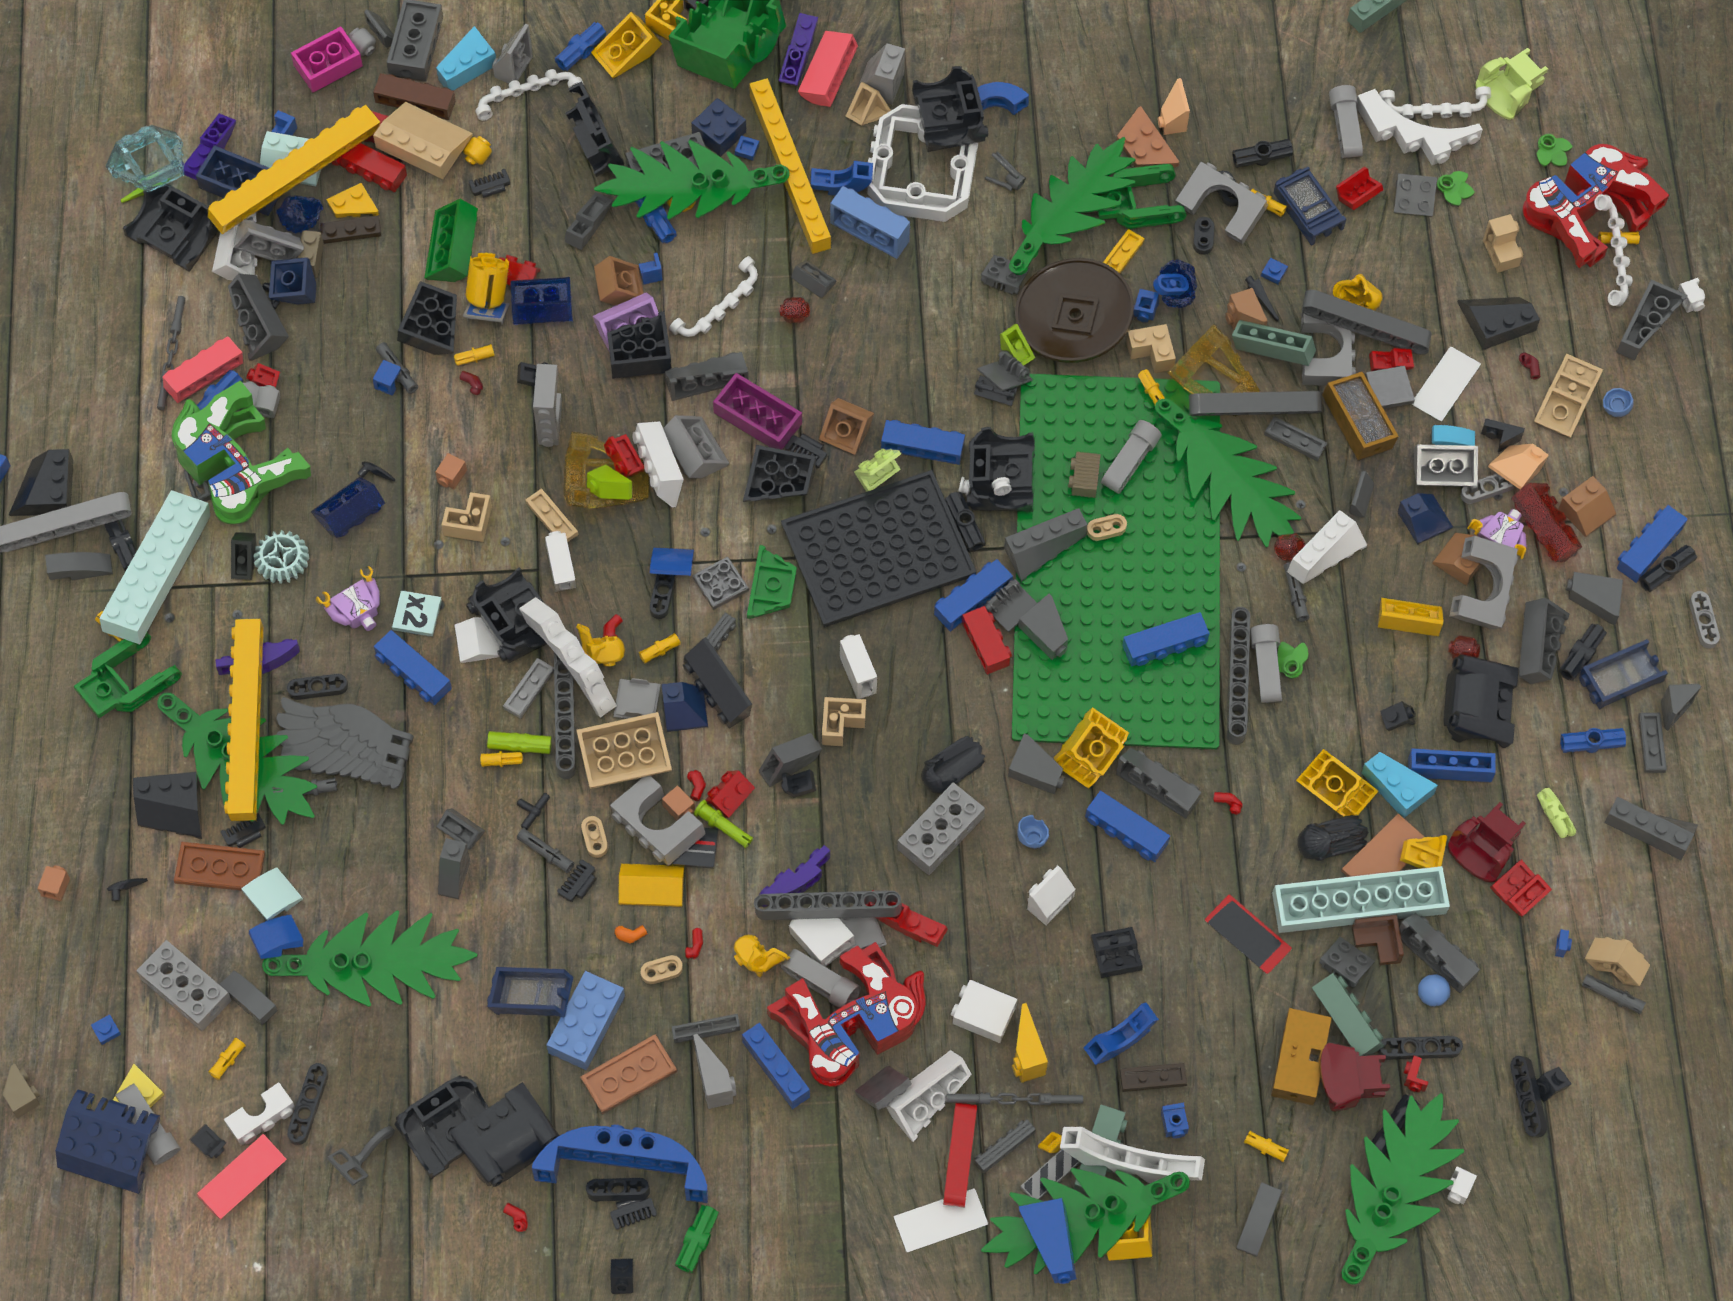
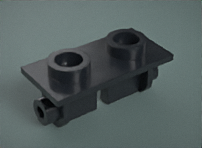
(988, 390)

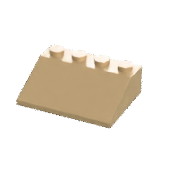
(421, 139)
(623, 750)

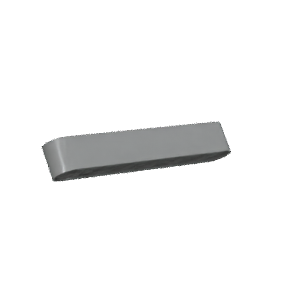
(64, 521)

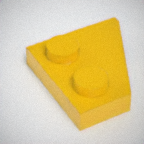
(352, 203)
(1424, 852)

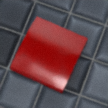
(1520, 888)

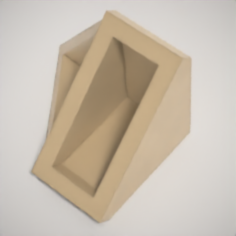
(867, 105)

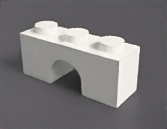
(247, 1127)

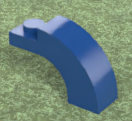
(1003, 95)
(855, 177)

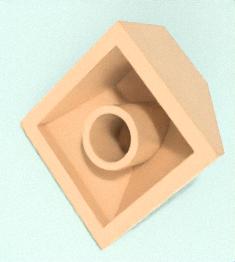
(1175, 111)
(1519, 463)

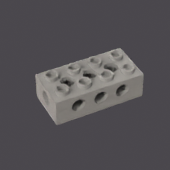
(940, 816)
(183, 972)

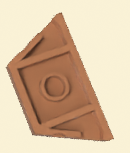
(1145, 142)

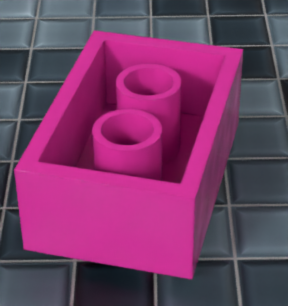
(326, 59)

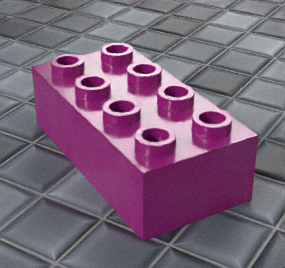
(757, 412)

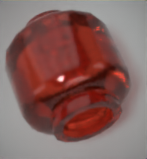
(794, 310)
(1288, 546)
(1464, 645)

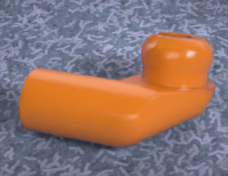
(630, 936)

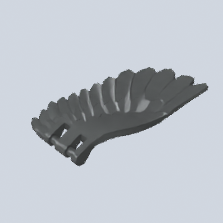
(344, 742)

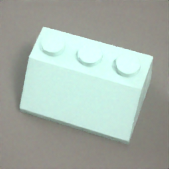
(278, 146)

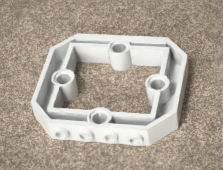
(899, 200)

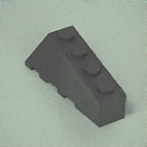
(1653, 310)
(257, 316)
(704, 376)
(1043, 542)
(1541, 639)
(1158, 782)
(1656, 830)
(1437, 952)

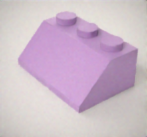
(625, 313)

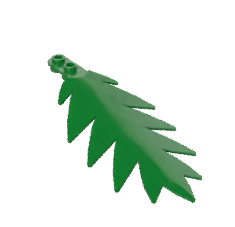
(713, 181)
(1070, 200)
(1230, 475)
(210, 751)
(345, 963)
(1398, 1181)
(1108, 1209)

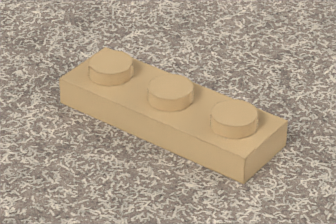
(550, 514)

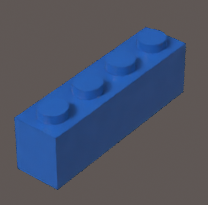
(923, 441)
(1652, 543)
(972, 594)
(1165, 639)
(412, 668)
(1453, 765)
(1127, 826)
(776, 1065)

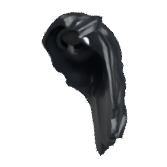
(952, 764)
(1332, 838)

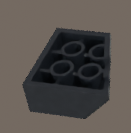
(1499, 319)
(430, 320)
(640, 348)
(779, 474)
(45, 485)
(169, 803)

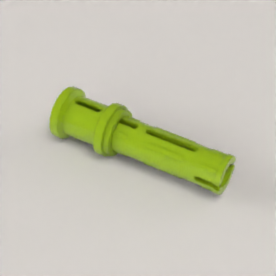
(716, 819)

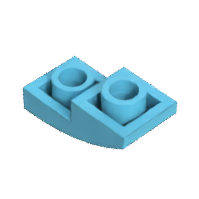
(1452, 435)

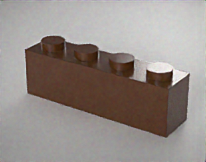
(432, 99)

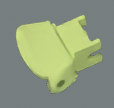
(1511, 87)

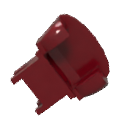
(1489, 847)
(1350, 1076)

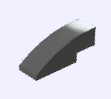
(588, 221)
(78, 565)
(249, 997)
(1259, 1219)

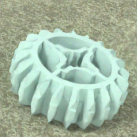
(295, 552)

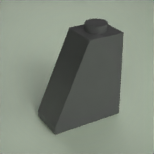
(1596, 594)
(1045, 628)
(789, 758)
(1036, 767)
(453, 868)

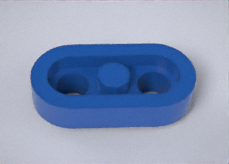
(1170, 284)

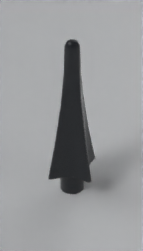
(1261, 295)

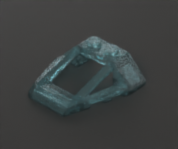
(122, 160)

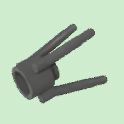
(1014, 178)

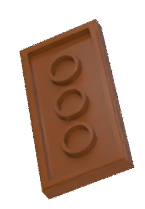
(217, 866)

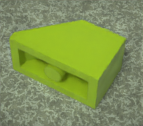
(609, 484)

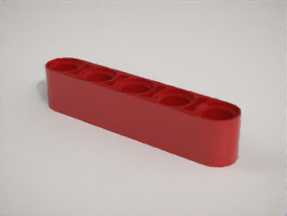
(960, 1154)

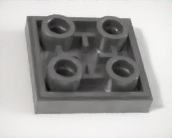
(1391, 386)
(720, 583)
(883, 1087)

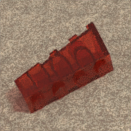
(1547, 521)

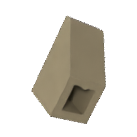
(18, 1093)

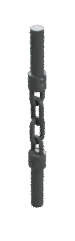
(175, 330)
(1044, 1098)

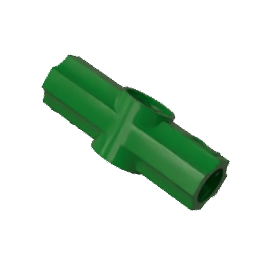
(697, 1239)

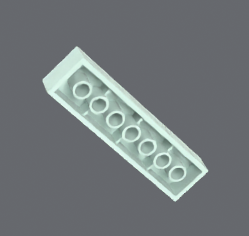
(155, 567)
(1356, 897)

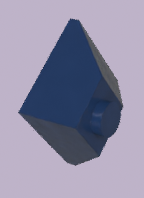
(292, 281)
(1423, 517)
(683, 707)

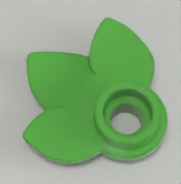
(1554, 151)
(1457, 188)
(1292, 657)

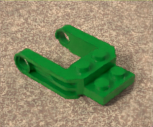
(1127, 214)
(105, 688)

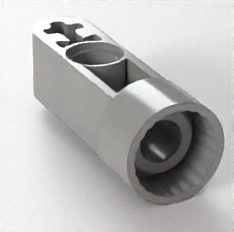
(1344, 104)
(1141, 441)
(1265, 641)
(821, 979)
(161, 1144)

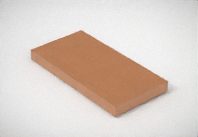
(1384, 850)
(628, 1074)

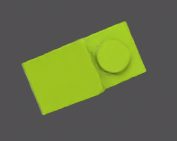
(1016, 344)

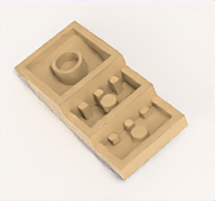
(1568, 395)

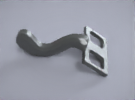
(356, 1161)

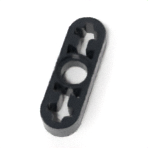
(666, 598)
(302, 694)
(610, 1183)

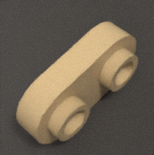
(1106, 528)
(594, 838)
(661, 970)

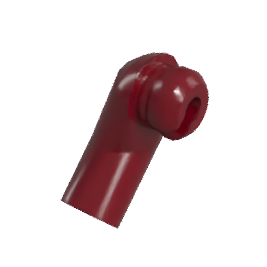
(1530, 363)
(473, 380)

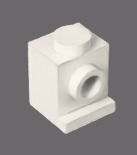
(1695, 296)
(1461, 1187)

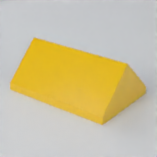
(1410, 617)
(651, 885)

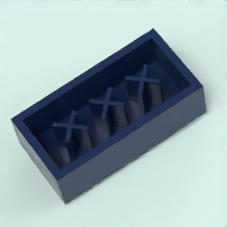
(227, 172)

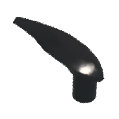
(367, 466)
(124, 885)

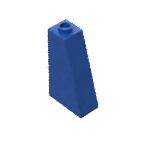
(1051, 1234)

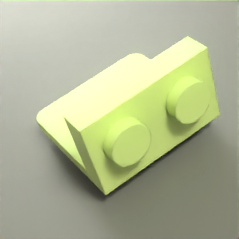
(878, 469)

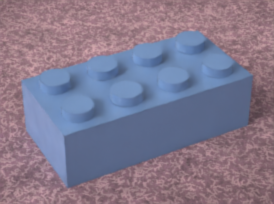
(870, 222)
(585, 1020)

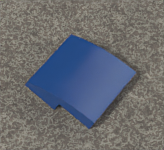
(671, 561)
(275, 935)

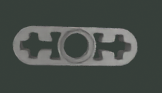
(1482, 494)
(1706, 611)

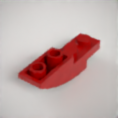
(914, 925)

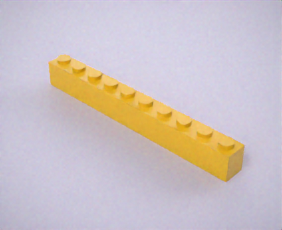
(786, 154)
(293, 169)
(245, 720)

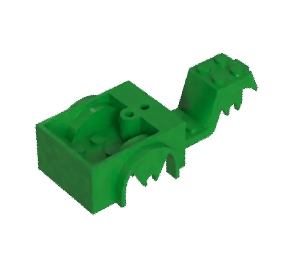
(727, 38)

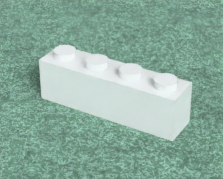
(231, 261)
(659, 461)
(1329, 546)
(928, 1093)

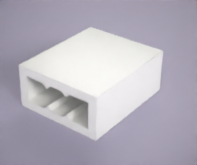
(560, 561)
(858, 666)
(822, 937)
(984, 1011)

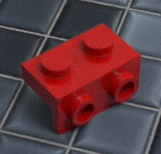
(1358, 189)
(520, 270)
(623, 456)
(730, 792)

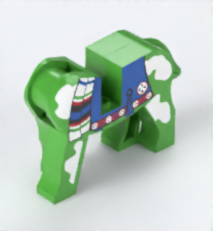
(208, 447)

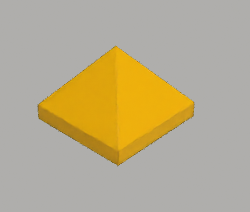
(1051, 1143)

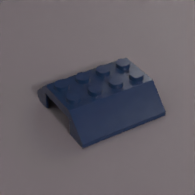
(105, 1141)

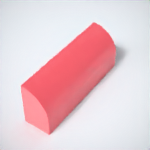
(828, 68)
(241, 1176)

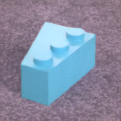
(466, 61)
(1398, 784)

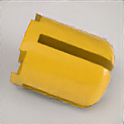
(486, 280)

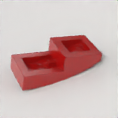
(1396, 358)

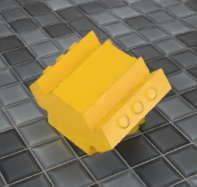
(1091, 748)
(1337, 785)

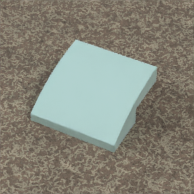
(271, 893)

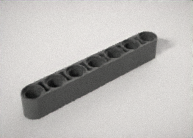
(1366, 321)
(1255, 403)
(1236, 684)
(566, 718)
(837, 910)

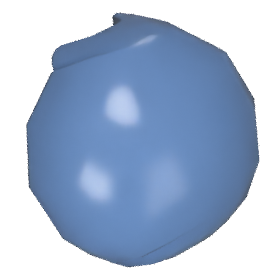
(1618, 402)
(1032, 832)
(1434, 990)

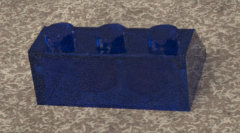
(541, 300)
(348, 507)

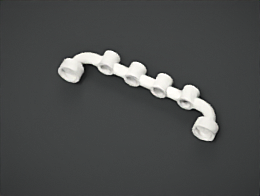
(515, 89)
(1445, 109)
(1616, 297)
(717, 311)

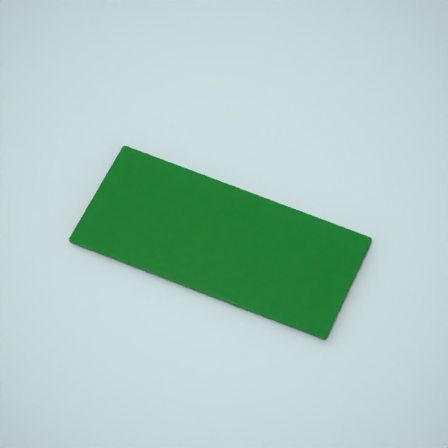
(1122, 584)

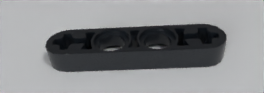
(1419, 1043)
(1525, 1098)
(305, 1103)

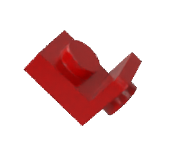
(263, 375)

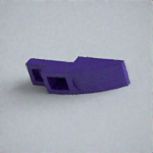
(799, 49)
(216, 134)
(273, 656)
(804, 877)

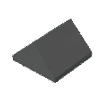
(1677, 701)

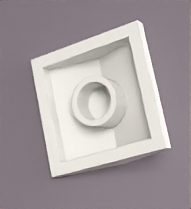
(475, 641)

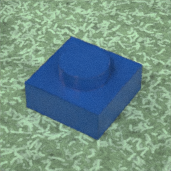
(747, 148)
(1274, 271)
(1563, 943)
(105, 1029)

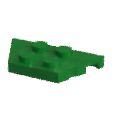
(771, 584)

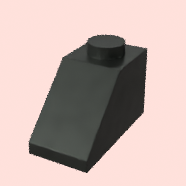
(242, 555)

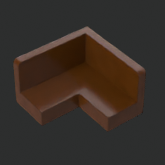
(1383, 934)

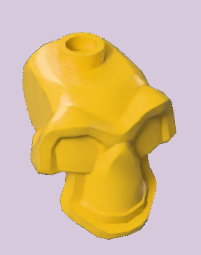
(1358, 292)
(602, 650)
(755, 957)

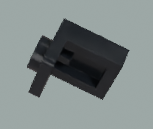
(527, 373)
(1398, 715)
(799, 783)
(1552, 1083)
(208, 1142)
(621, 1276)

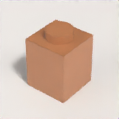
(450, 471)
(678, 803)
(53, 883)

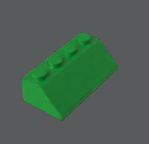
(451, 242)

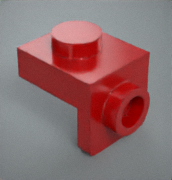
(1411, 1069)

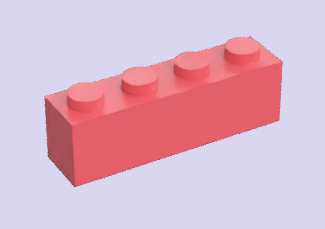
(202, 369)

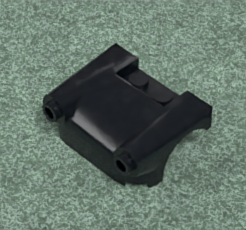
(950, 111)
(592, 132)
(173, 225)
(998, 457)
(500, 611)
(1480, 700)
(429, 1122)
(505, 1136)

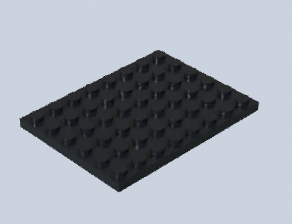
(878, 548)

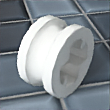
(964, 486)
(1001, 486)

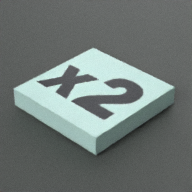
(416, 613)

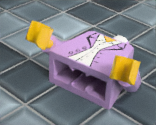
(1502, 529)
(355, 604)

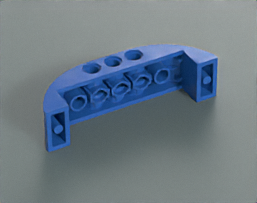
(622, 1149)

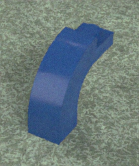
(1123, 1036)

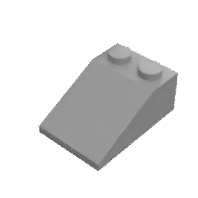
(514, 56)
(715, 1078)

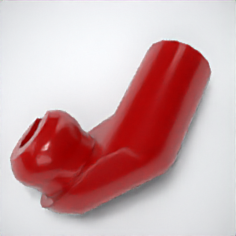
(609, 627)
(698, 782)
(1229, 798)
(697, 941)
(519, 1217)

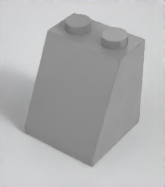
(885, 71)

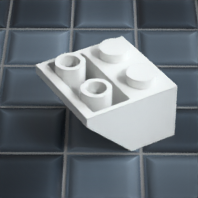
(1050, 895)

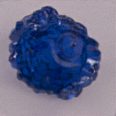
(299, 213)
(1188, 271)

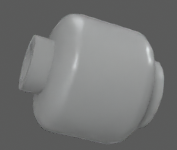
(363, 41)

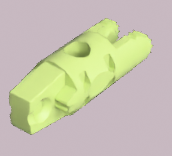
(1556, 813)

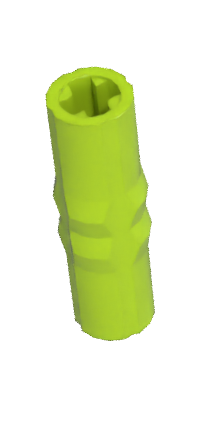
(519, 742)

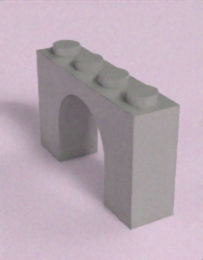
(1207, 180)
(1328, 369)
(547, 405)
(1500, 562)
(664, 843)

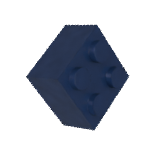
(719, 126)

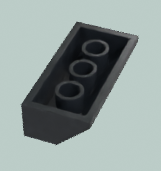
(717, 683)

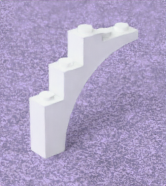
(1410, 136)
(568, 649)
(1148, 1165)

